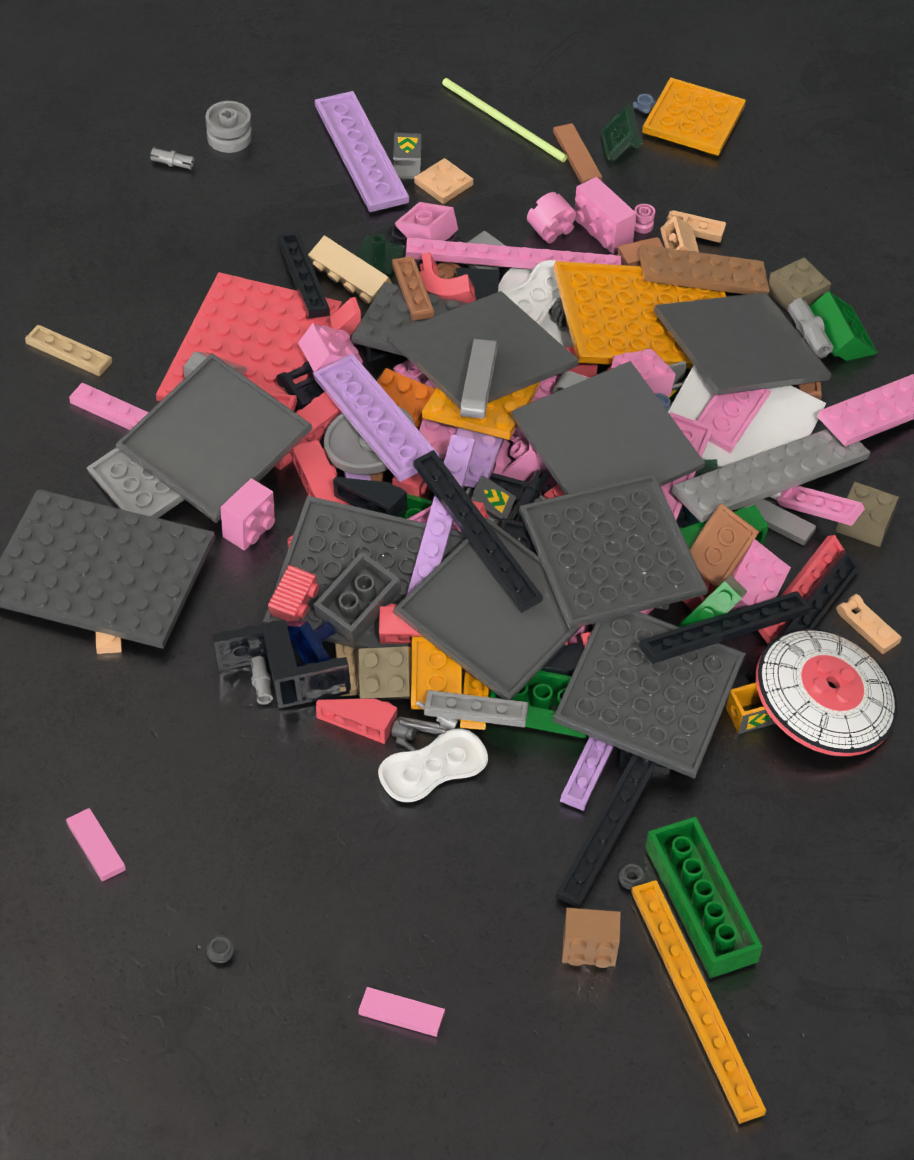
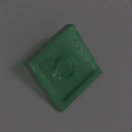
(621, 133)
(379, 253)

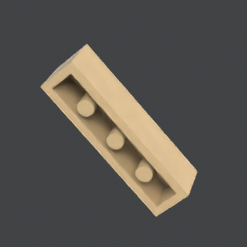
(348, 269)

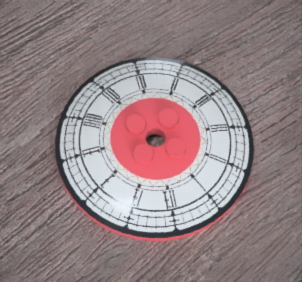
(823, 718)

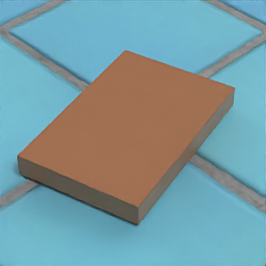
(721, 545)

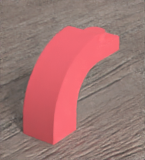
(455, 288)

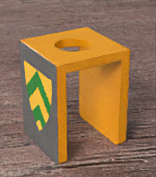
(751, 719)

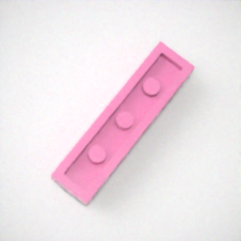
(107, 406)
(821, 504)

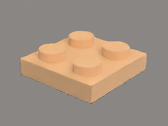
(443, 181)

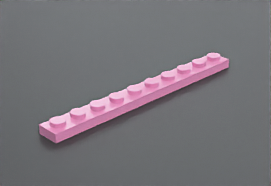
(499, 255)

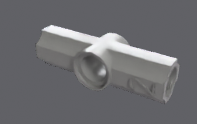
(810, 327)

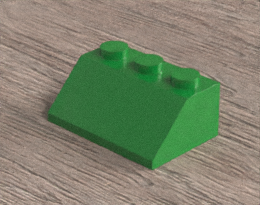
(843, 328)

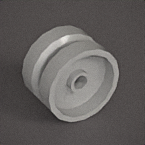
(228, 126)

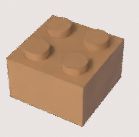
(591, 937)

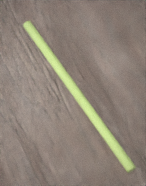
(504, 120)

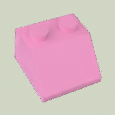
(428, 222)

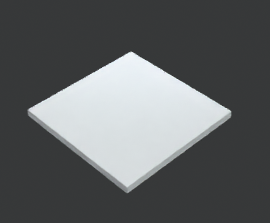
(781, 420)

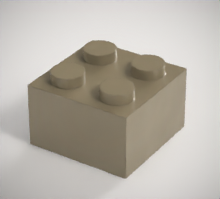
(797, 281)
(875, 519)
(385, 673)

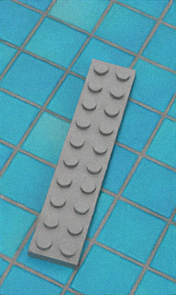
(767, 473)

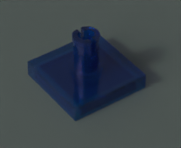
(309, 641)

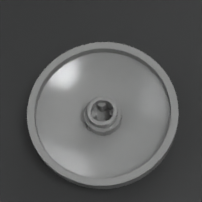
(349, 450)

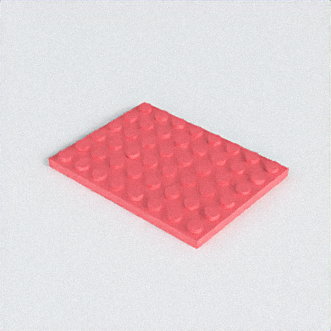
(249, 326)

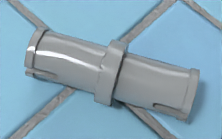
(172, 158)
(261, 680)

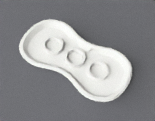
(537, 292)
(449, 757)

